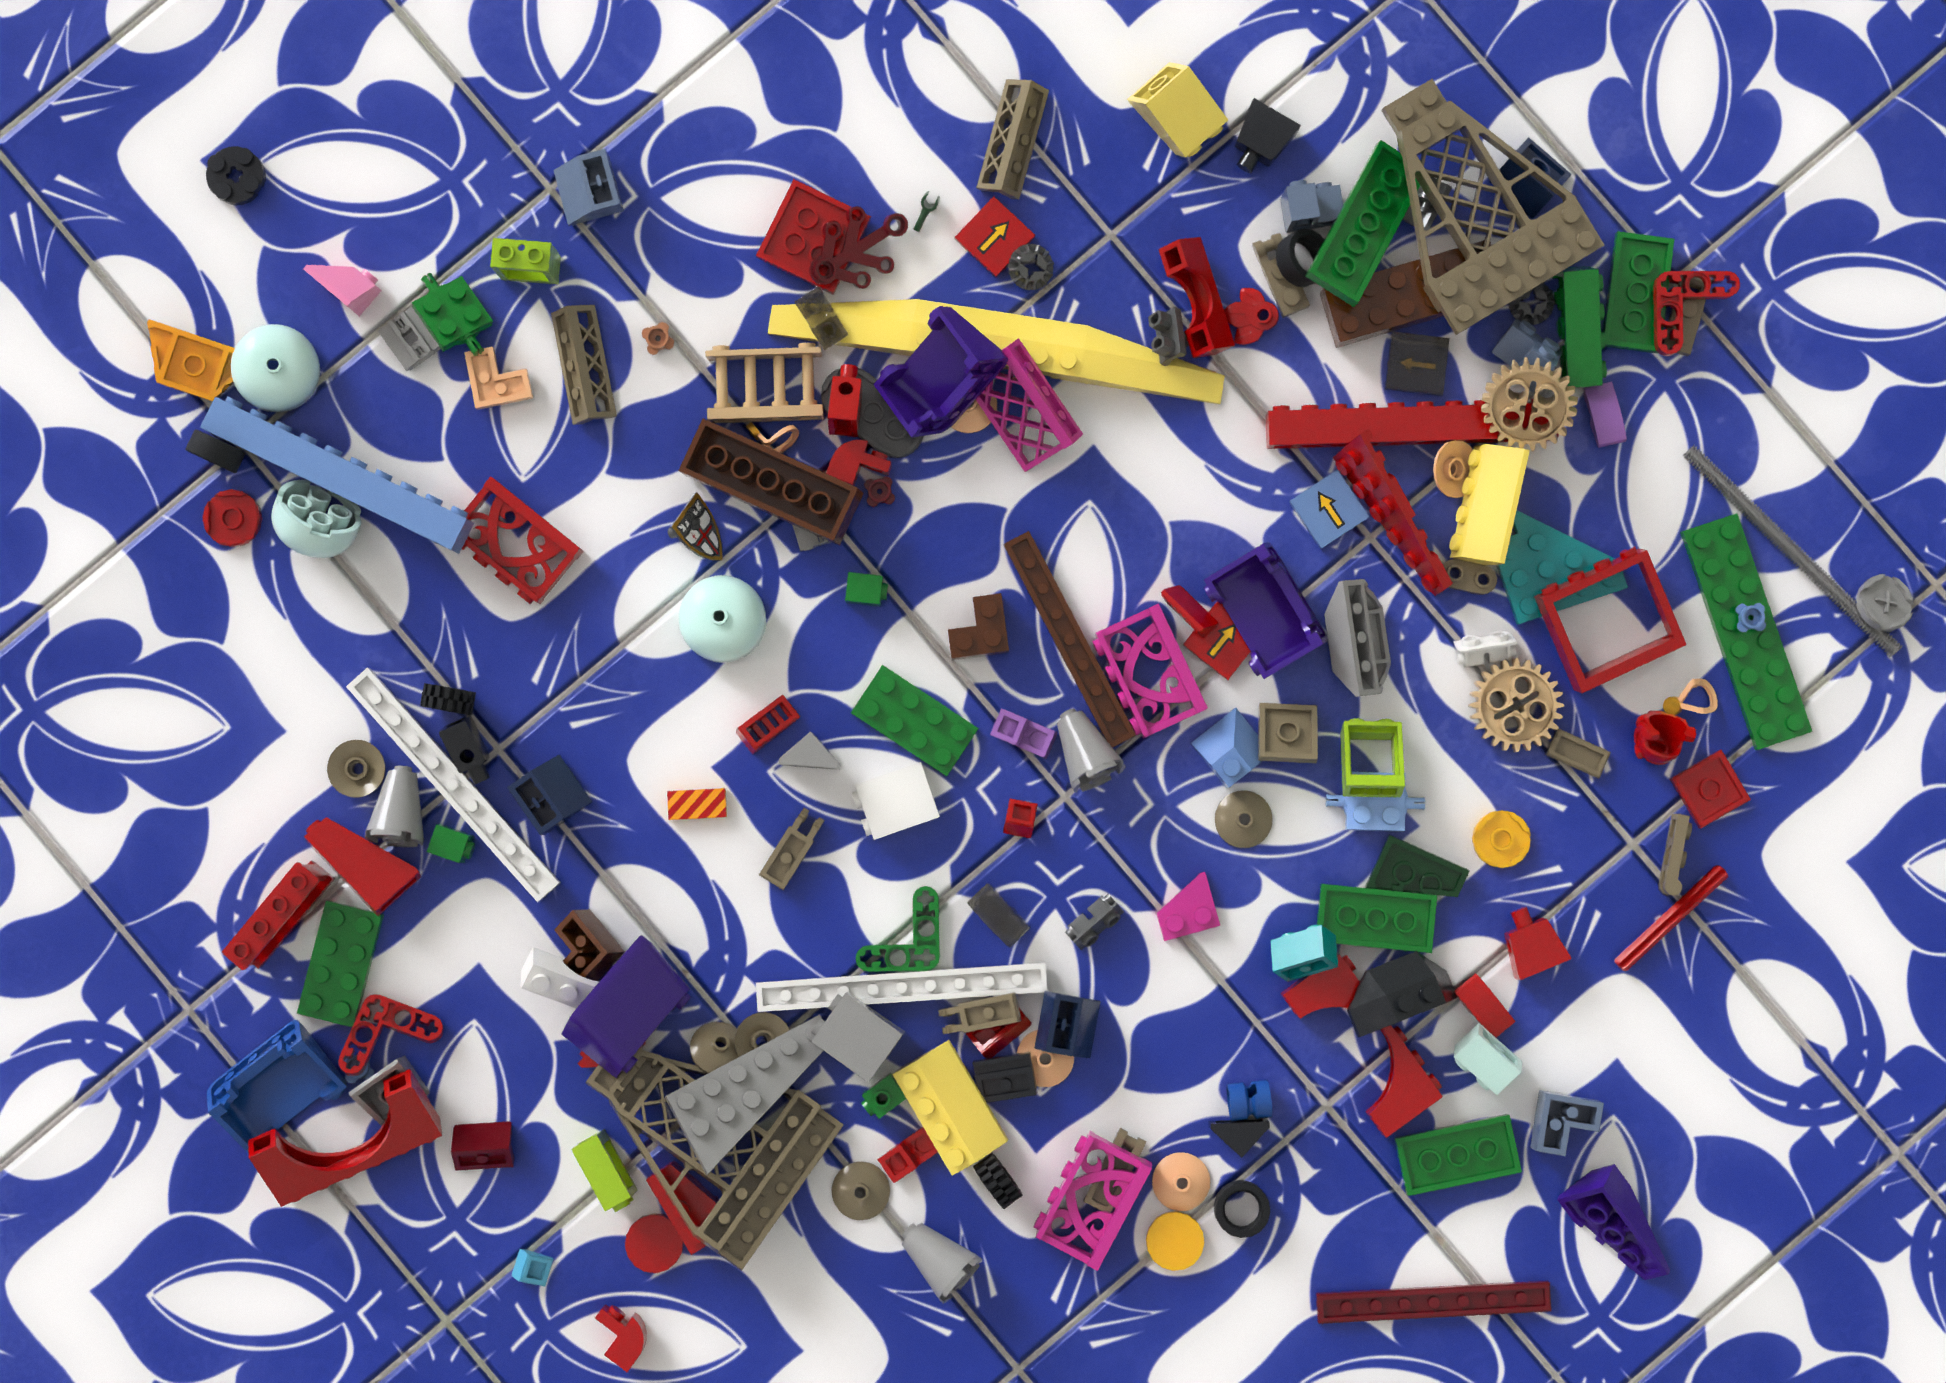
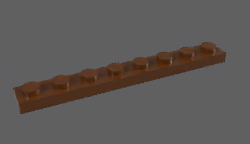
(1069, 639)

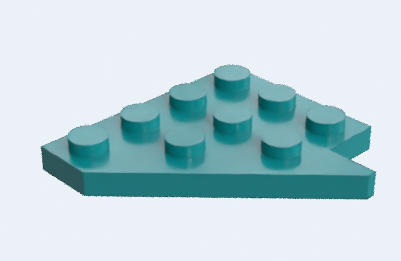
(1546, 556)

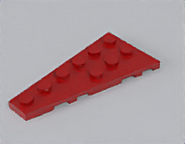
(1391, 508)

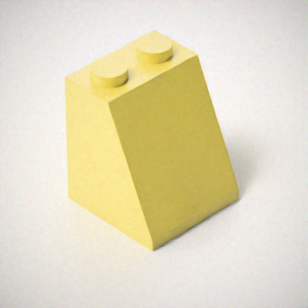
(1179, 109)

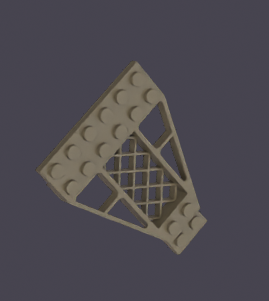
(1519, 259)
(764, 1182)

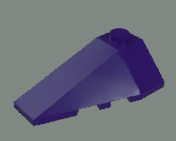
(1612, 1212)

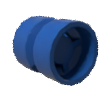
(1249, 1100)

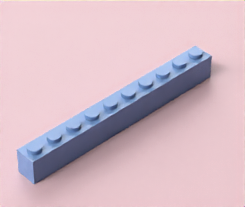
(338, 475)

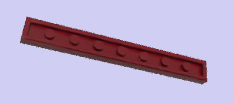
(1433, 1302)

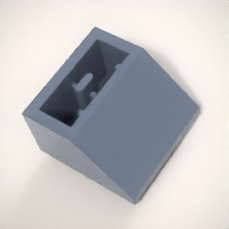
(588, 187)

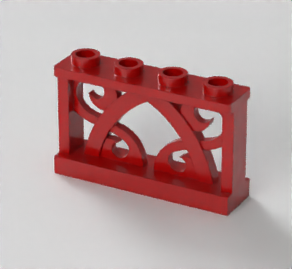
(554, 542)
(278, 915)

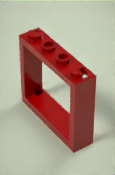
(1626, 662)

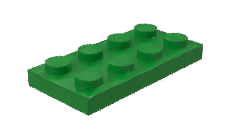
(1630, 305)
(914, 720)
(1378, 917)
(340, 963)
(1457, 1154)

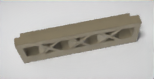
(1018, 138)
(577, 363)

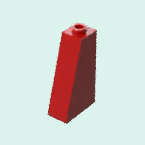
(365, 867)

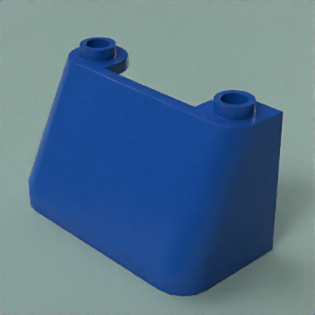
(273, 1084)

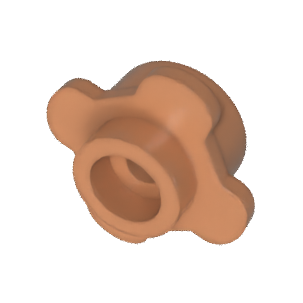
(658, 330)

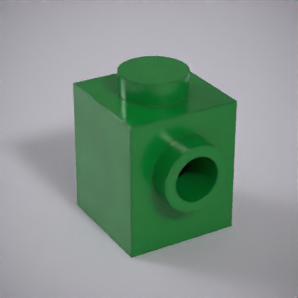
(882, 1096)

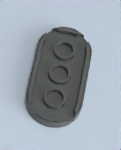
(877, 420)

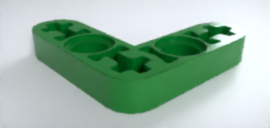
(919, 942)

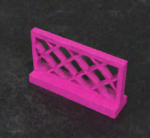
(1042, 398)

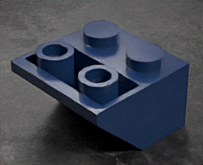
(549, 795)
(1067, 1025)

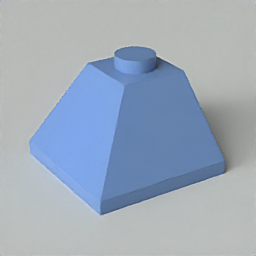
(1229, 748)

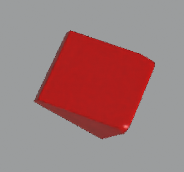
(1020, 818)

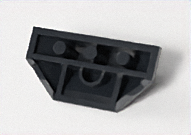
(1398, 992)

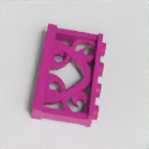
(1159, 632)
(1100, 1239)

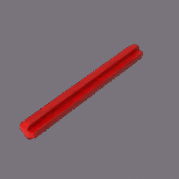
(1671, 918)

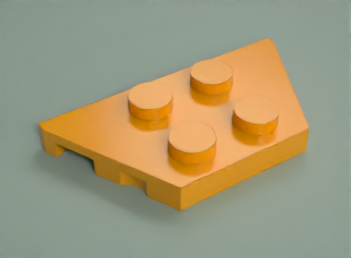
(190, 361)

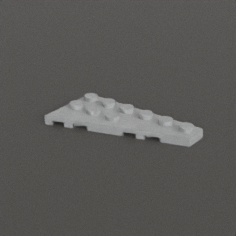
(735, 1096)

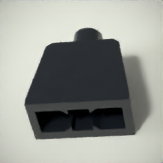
(1263, 136)
(462, 736)

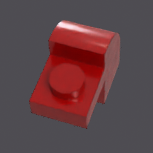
(852, 456)
(630, 1336)

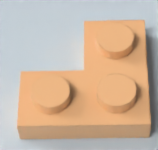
(492, 388)

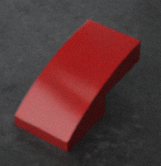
(1484, 1005)
(907, 1155)

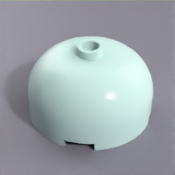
(279, 388)
(305, 527)
(738, 631)

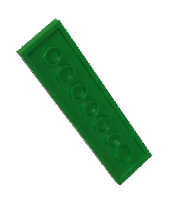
(1752, 657)

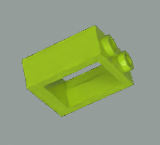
(534, 264)
(1372, 785)
(605, 1171)

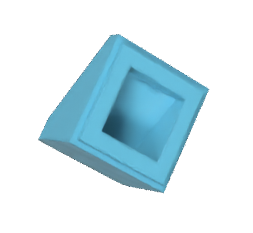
(532, 1267)

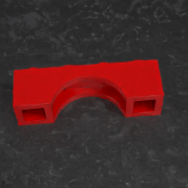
(1189, 266)

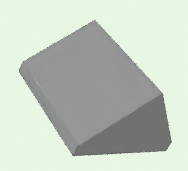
(809, 753)
(371, 1092)

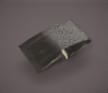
(821, 318)
(998, 915)

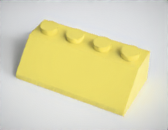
(1489, 504)
(950, 1107)

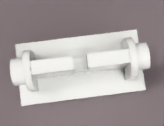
(1497, 645)

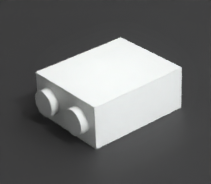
(895, 801)

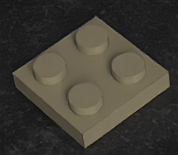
(1287, 733)

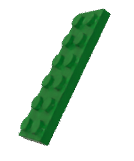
(1363, 226)

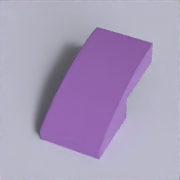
(1605, 414)
(1023, 733)

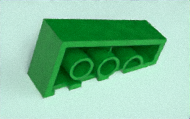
(1581, 325)

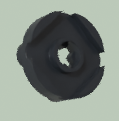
(220, 168)

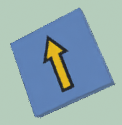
(1329, 509)

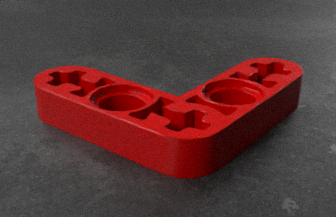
(1674, 299)
(387, 1020)

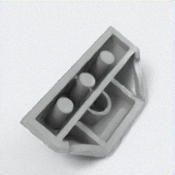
(1357, 638)

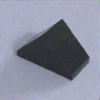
(1240, 1134)

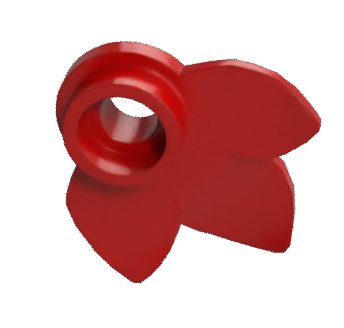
(1246, 316)

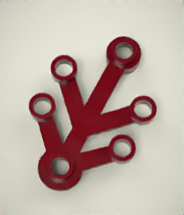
(854, 250)

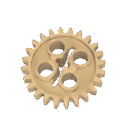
(1556, 409)
(1503, 682)

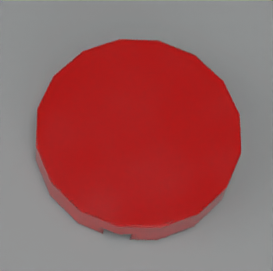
(232, 518)
(653, 1243)

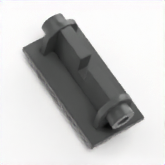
(1105, 915)

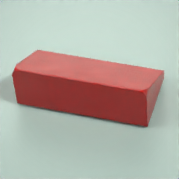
(1189, 610)
(994, 1039)

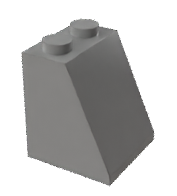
(856, 1036)

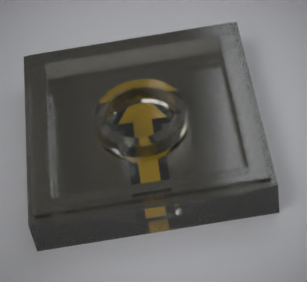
(1417, 363)

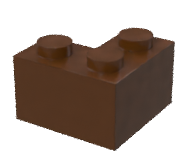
(988, 635)
(590, 944)

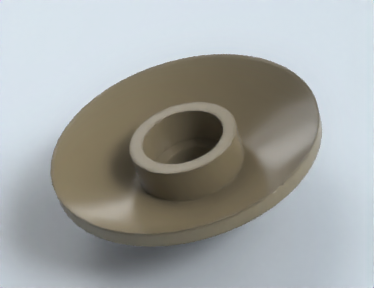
(342, 764)
(1228, 821)
(756, 1025)
(704, 1050)
(860, 1175)

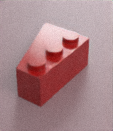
(693, 1197)

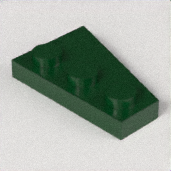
(1413, 869)

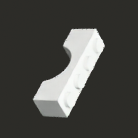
(551, 978)

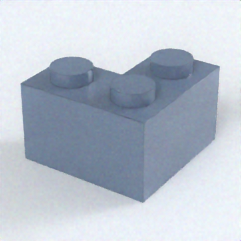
(1310, 205)
(1523, 342)
(1557, 1114)

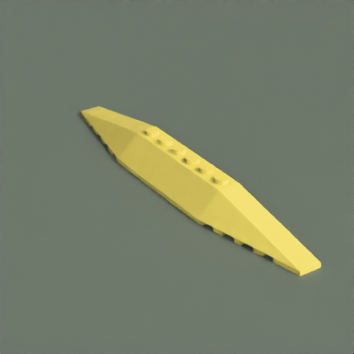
(1057, 347)

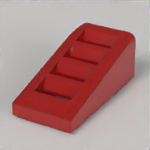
(747, 739)

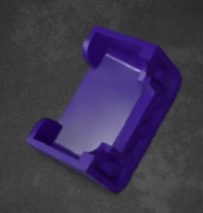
(941, 375)
(1266, 609)
(626, 1007)

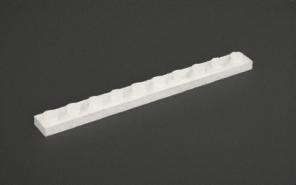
(453, 785)
(903, 986)

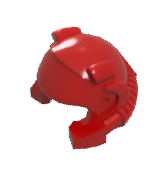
(1661, 736)

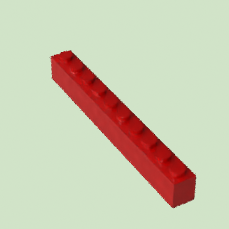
(1388, 425)

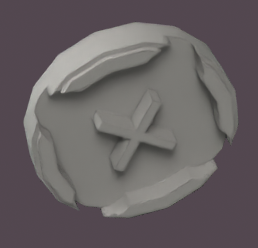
(1884, 603)

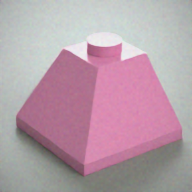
(347, 284)

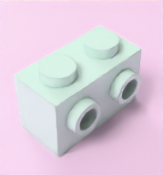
(1487, 1059)

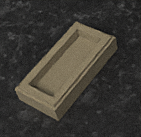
(1577, 753)

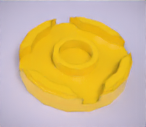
(1501, 839)
(1174, 1240)

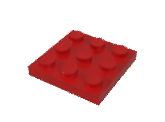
(798, 236)

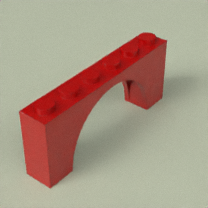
(1408, 1086)
(299, 1172)

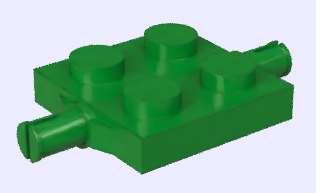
(452, 314)

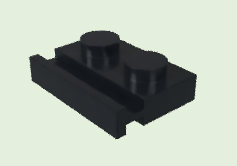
(1005, 1077)

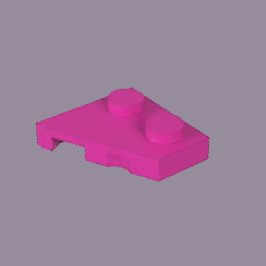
(1189, 910)

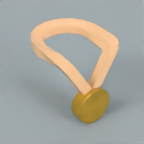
(784, 446)
(1674, 704)

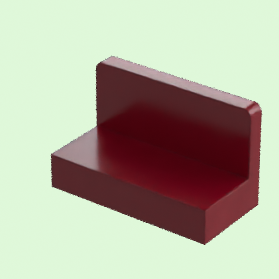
(482, 1146)

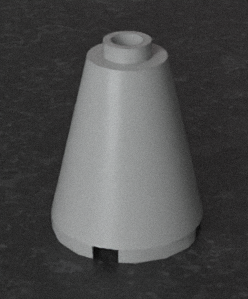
(1086, 752)
(397, 811)
(940, 1259)

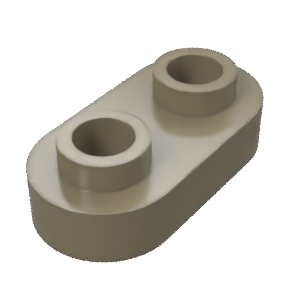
(1469, 576)

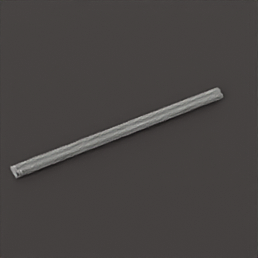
(1788, 546)

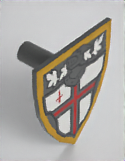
(698, 530)

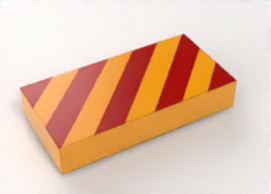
(697, 804)

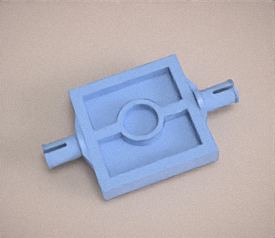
(1375, 812)

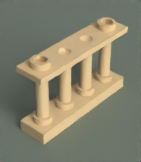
(780, 408)

